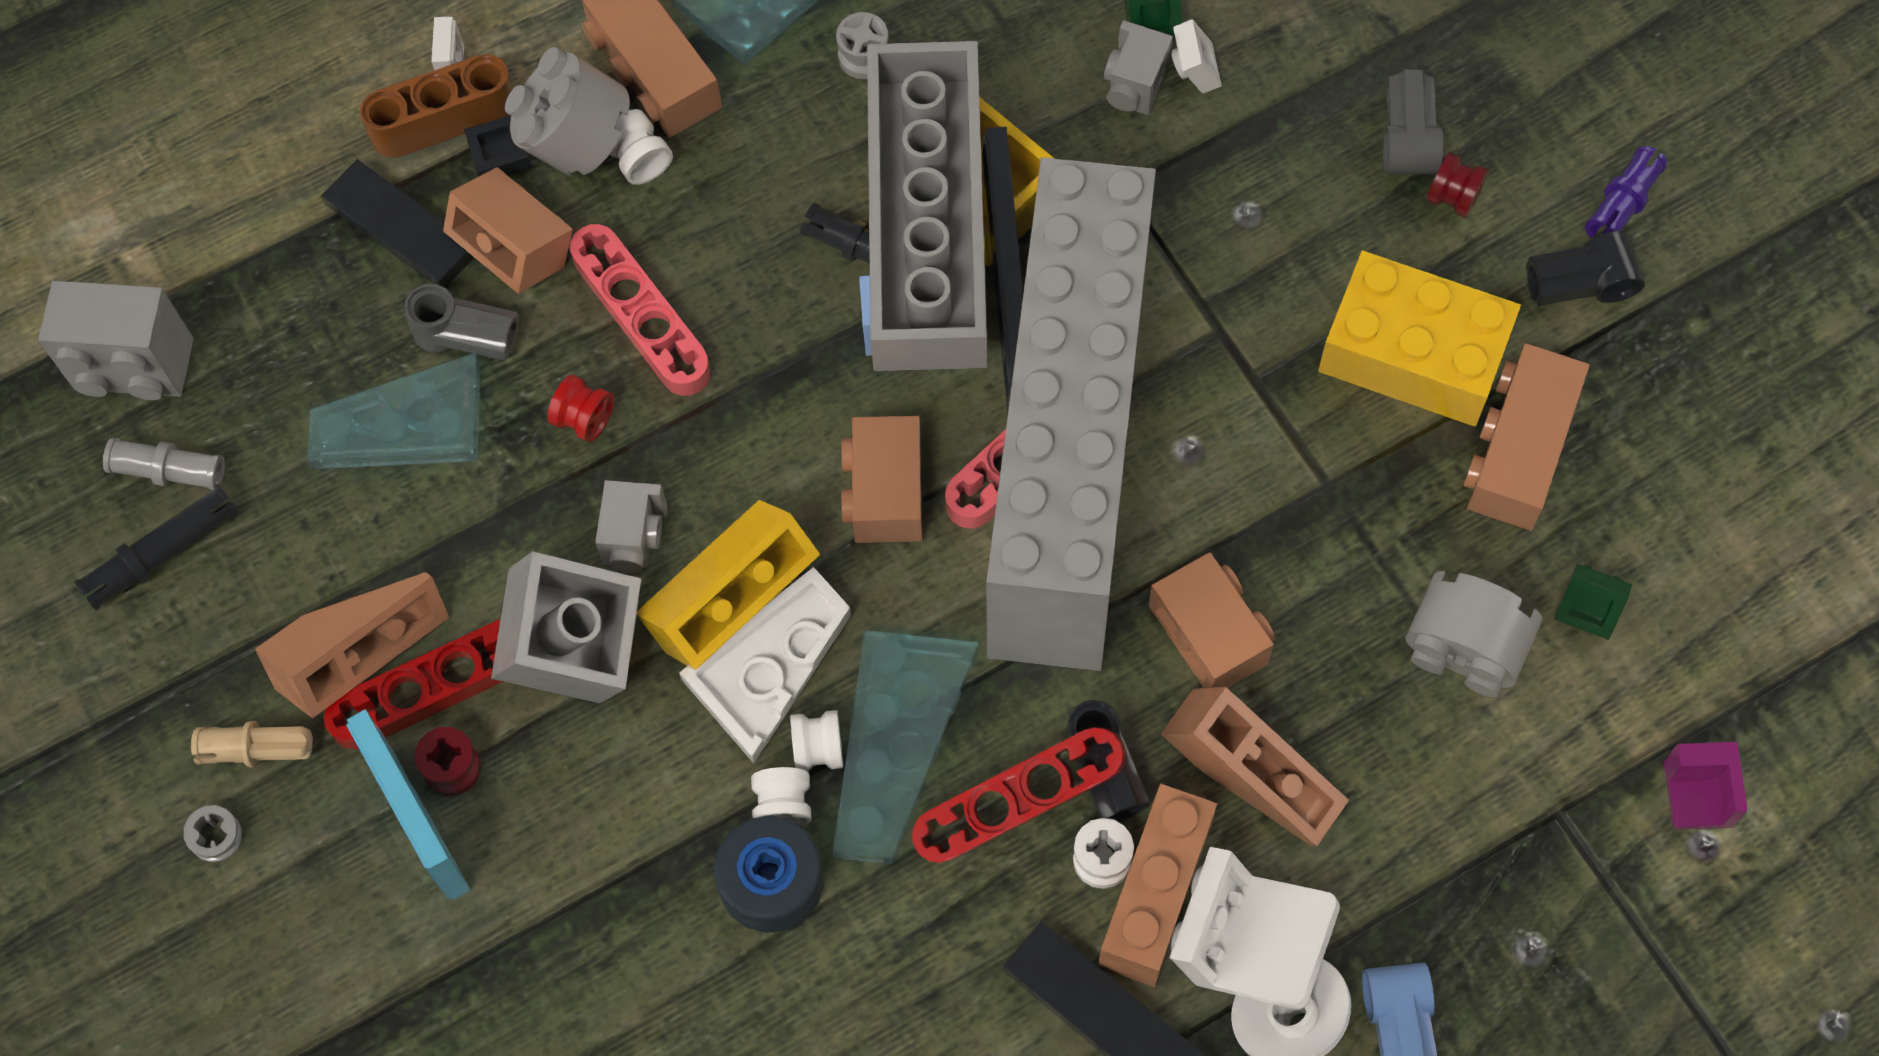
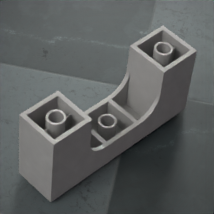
(1068, 415)

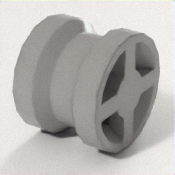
(854, 35)

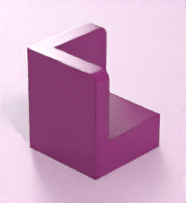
(1705, 785)

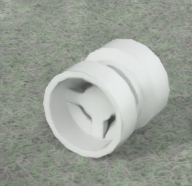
(639, 151)

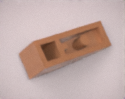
(349, 641)
(1254, 762)

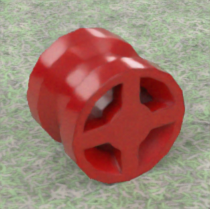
(580, 408)

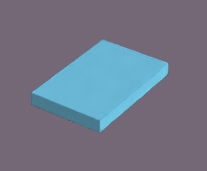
(407, 805)

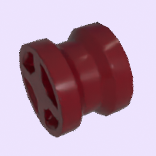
(1457, 185)
(454, 773)

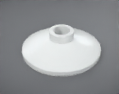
(1266, 1027)

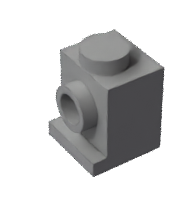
(1137, 67)
(630, 524)

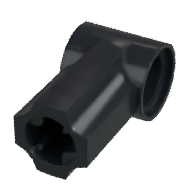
(1600, 268)
(1124, 794)

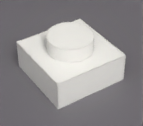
(1195, 57)

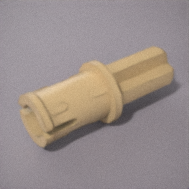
(250, 744)

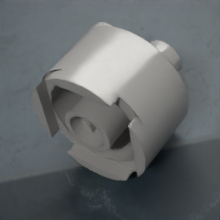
(567, 113)
(1472, 631)

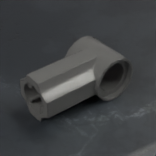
(1411, 138)
(464, 324)

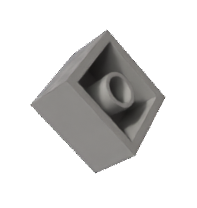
(116, 339)
(566, 628)

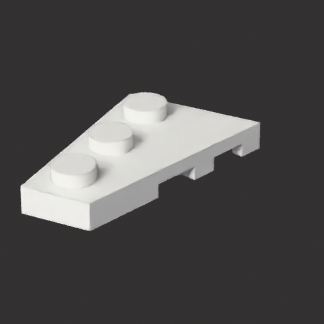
(769, 661)

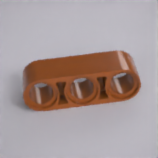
(413, 104)

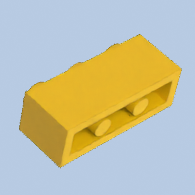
(727, 584)

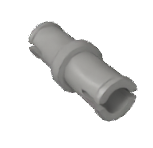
(163, 463)

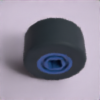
(774, 896)

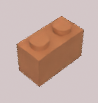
(507, 230)
(885, 479)
(1212, 623)

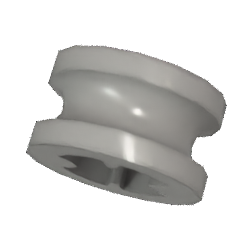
(196, 841)

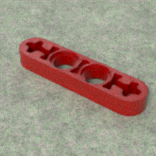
(428, 673)
(1017, 791)

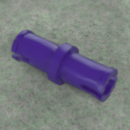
(1627, 193)

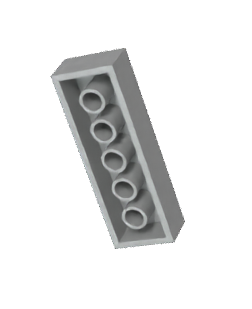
(925, 207)

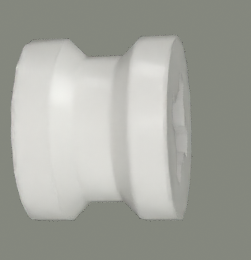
(816, 741)
(782, 794)
(1102, 866)

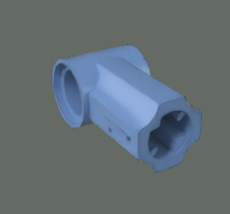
(1401, 1007)

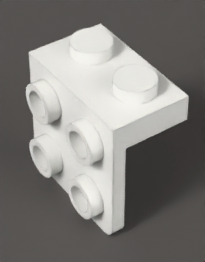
(1253, 933)

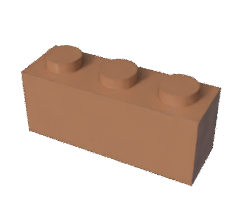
(654, 60)
(1525, 436)
(1157, 885)

